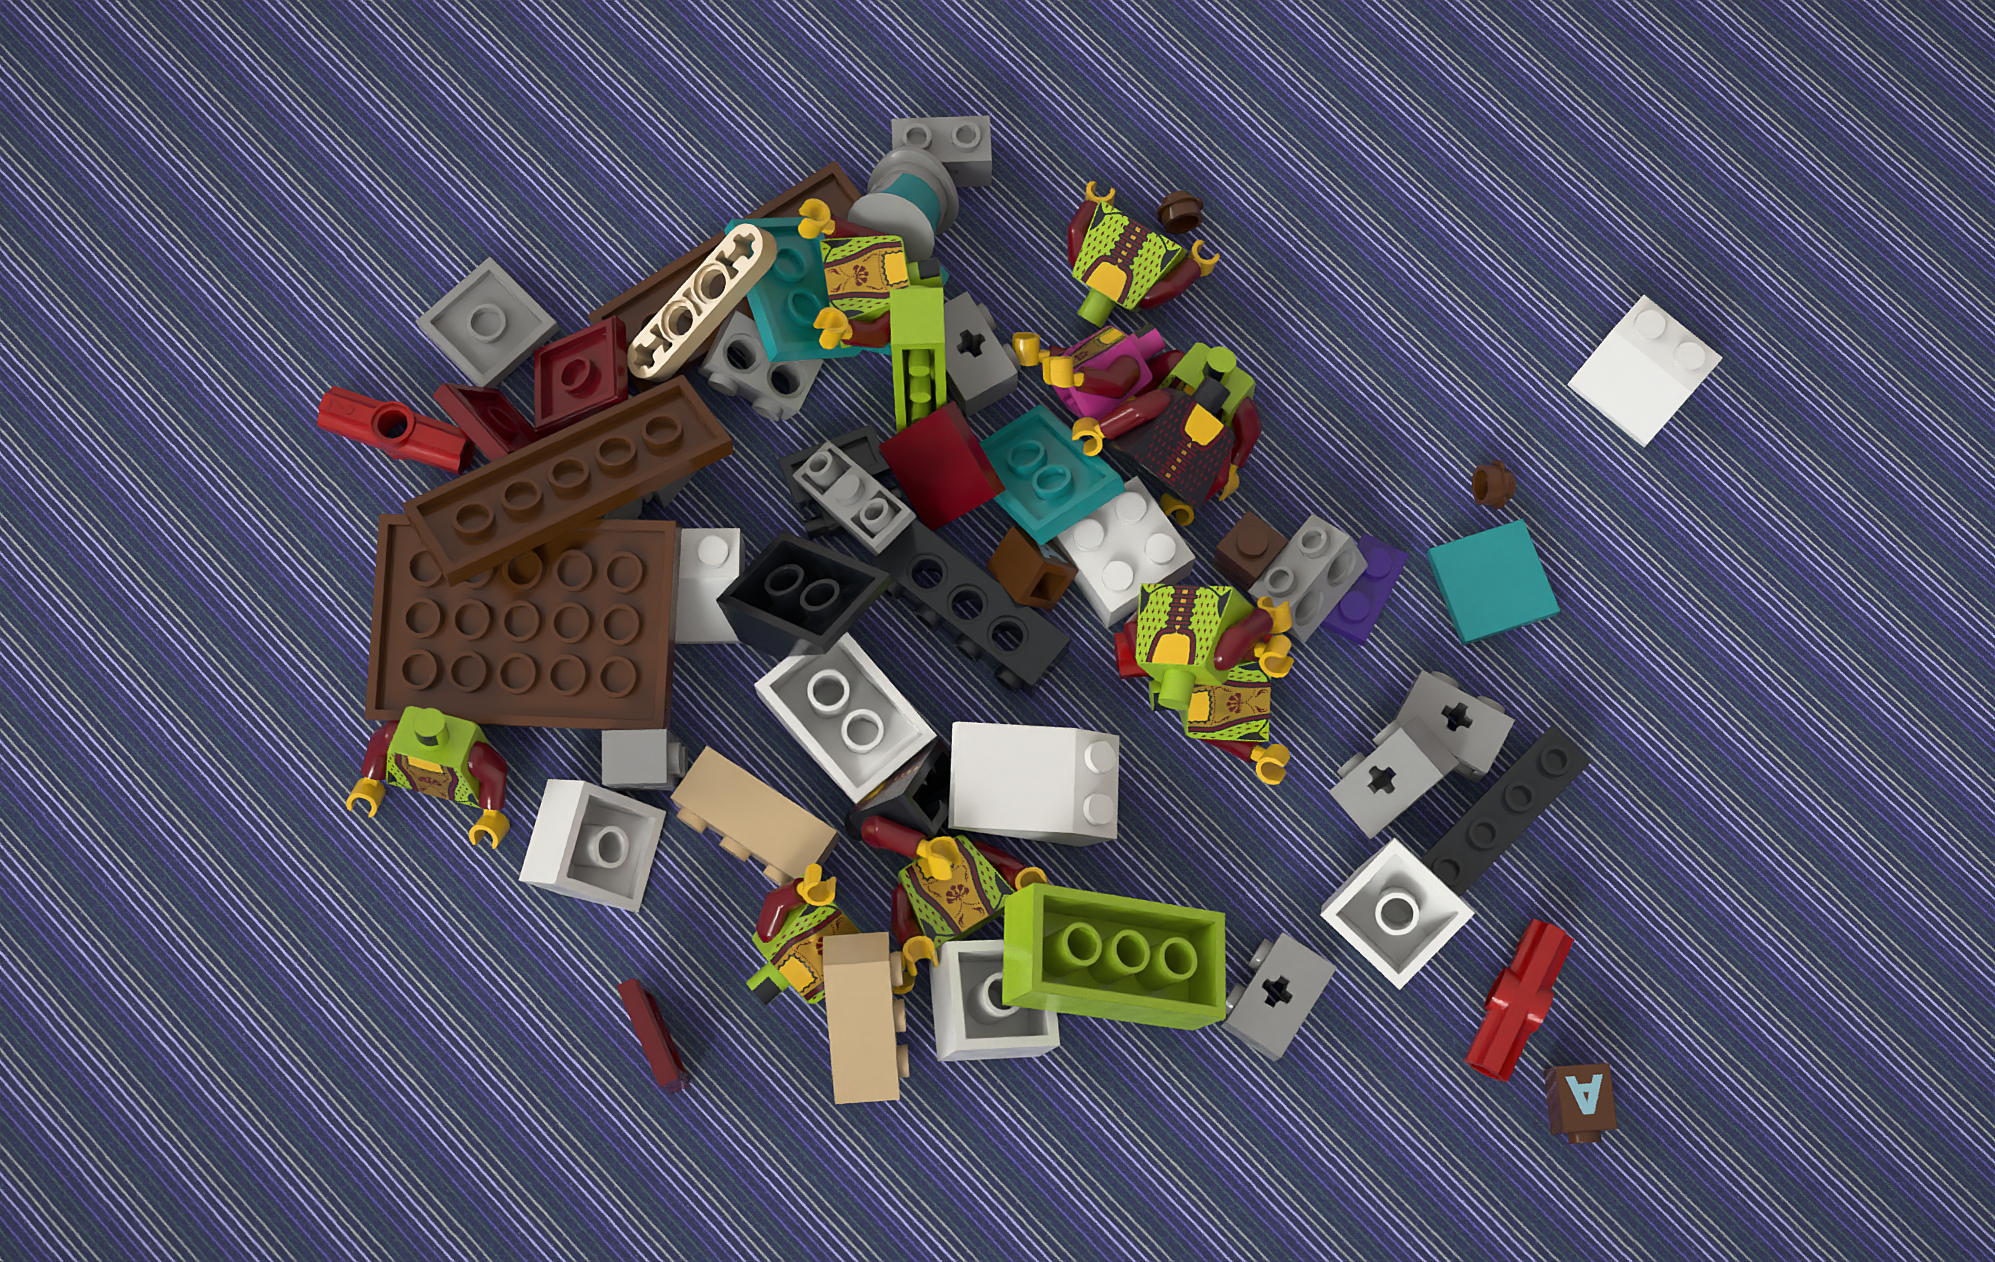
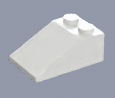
(845, 715)
(1034, 782)

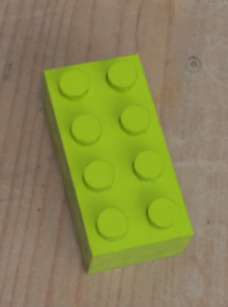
(1113, 957)

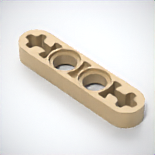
(696, 296)

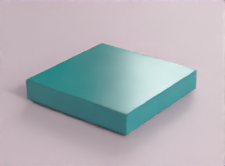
(1492, 582)

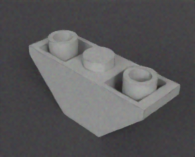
(854, 498)

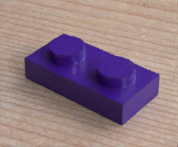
(1363, 602)

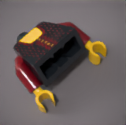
(1171, 442)
(909, 811)

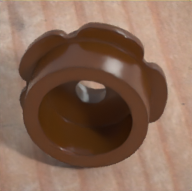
(1180, 212)
(1493, 484)

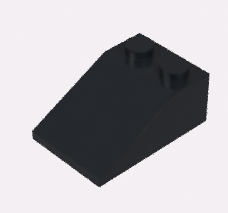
(799, 597)

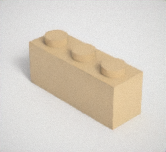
(752, 818)
(864, 1017)

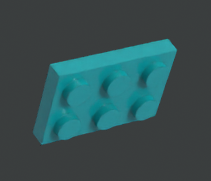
(791, 294)
(1047, 474)

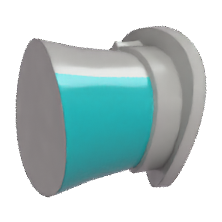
(909, 198)

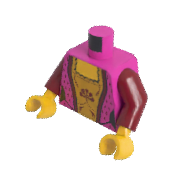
(1096, 371)

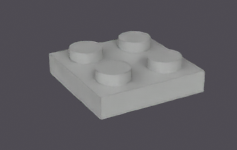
(487, 325)

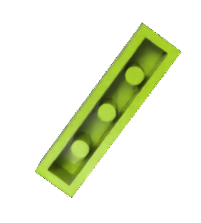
(917, 353)

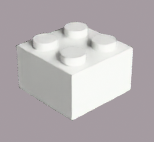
(1121, 548)
(970, 1010)

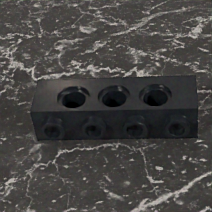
(961, 580)
(1504, 811)

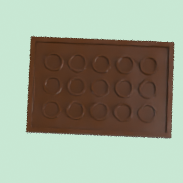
(540, 641)

